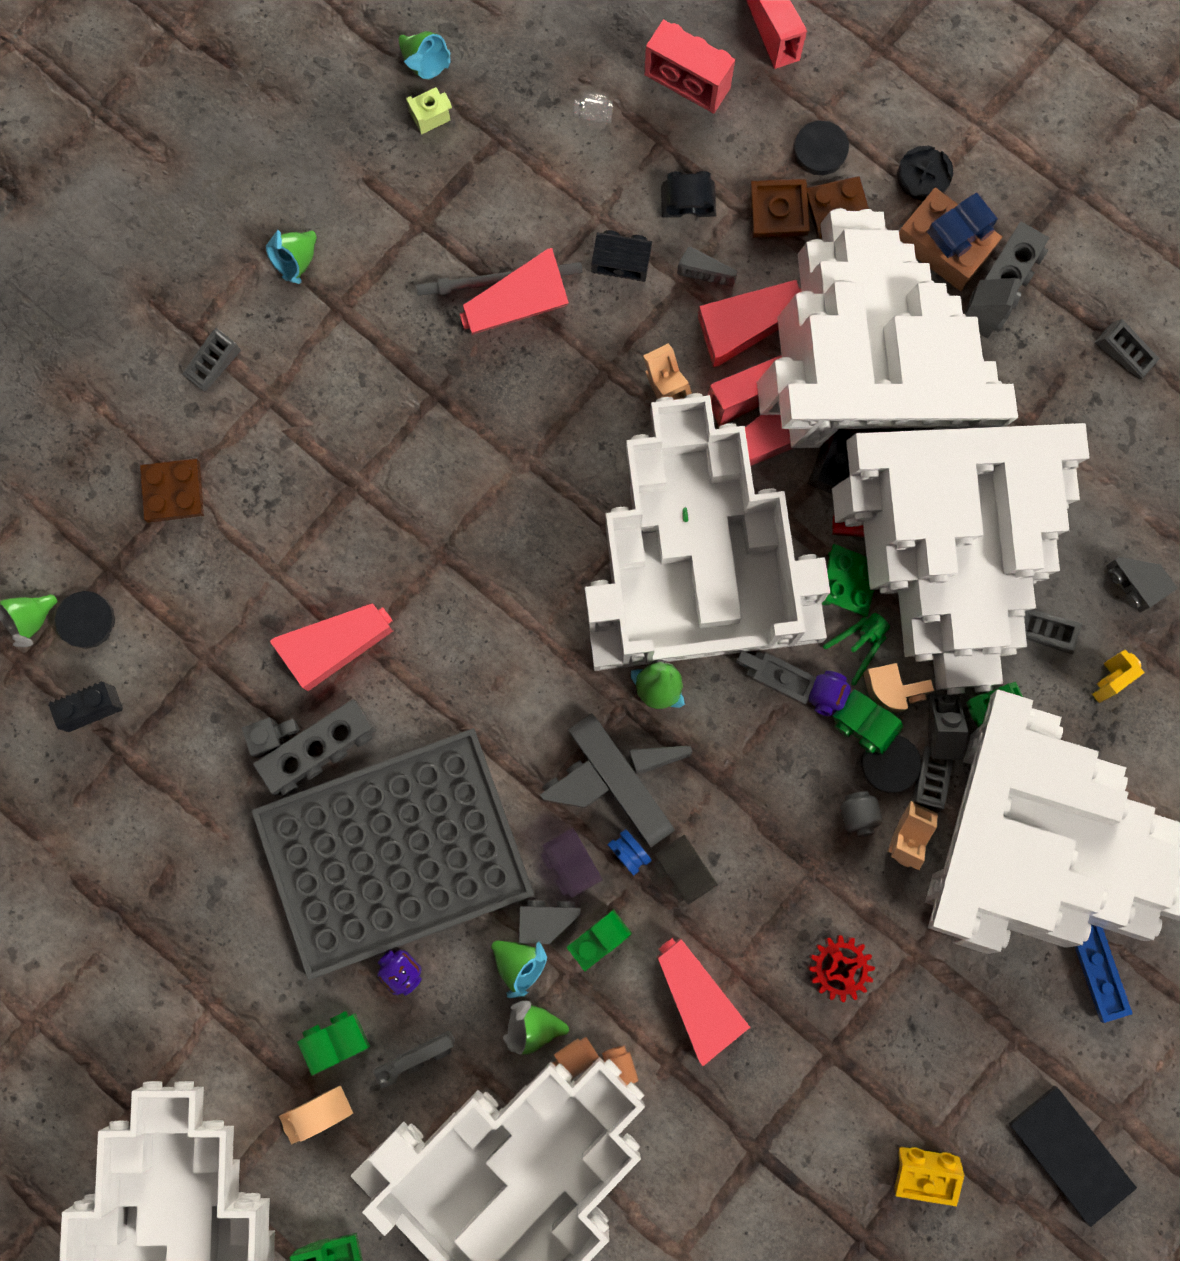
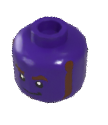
(829, 693)
(399, 972)

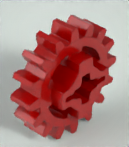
(835, 955)

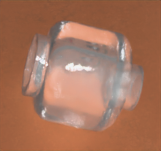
(593, 110)

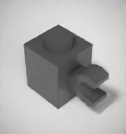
(267, 735)

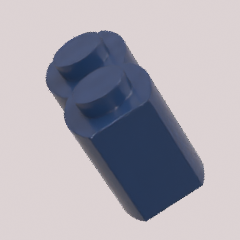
(962, 226)

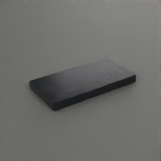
(1072, 1156)

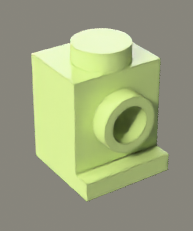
(429, 109)

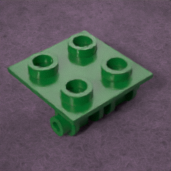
(848, 581)

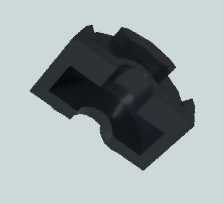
(688, 195)

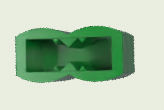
(867, 722)
(334, 1043)

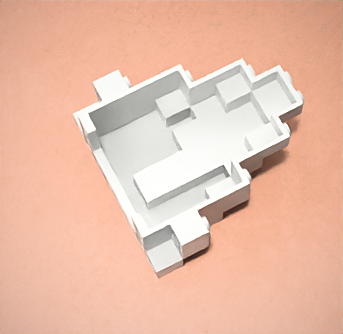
(876, 343)
(962, 534)
(706, 582)
(1050, 842)
(510, 1178)
(167, 1189)

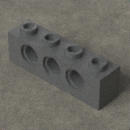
(1031, 247)
(273, 766)

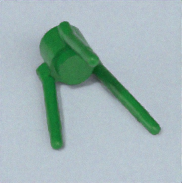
(871, 630)

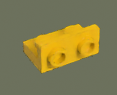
(1124, 670)
(929, 1176)

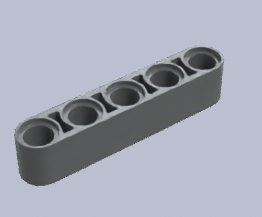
(621, 780)

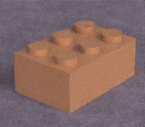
(955, 269)

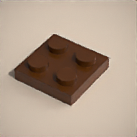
(835, 195)
(779, 208)
(172, 490)

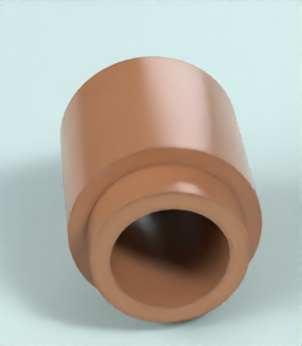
(576, 1056)
(623, 1061)

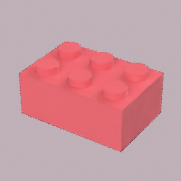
(689, 66)

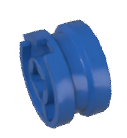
(629, 852)

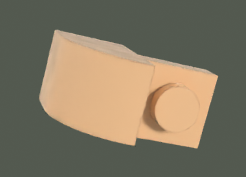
(665, 375)
(887, 689)
(913, 835)
(316, 1115)

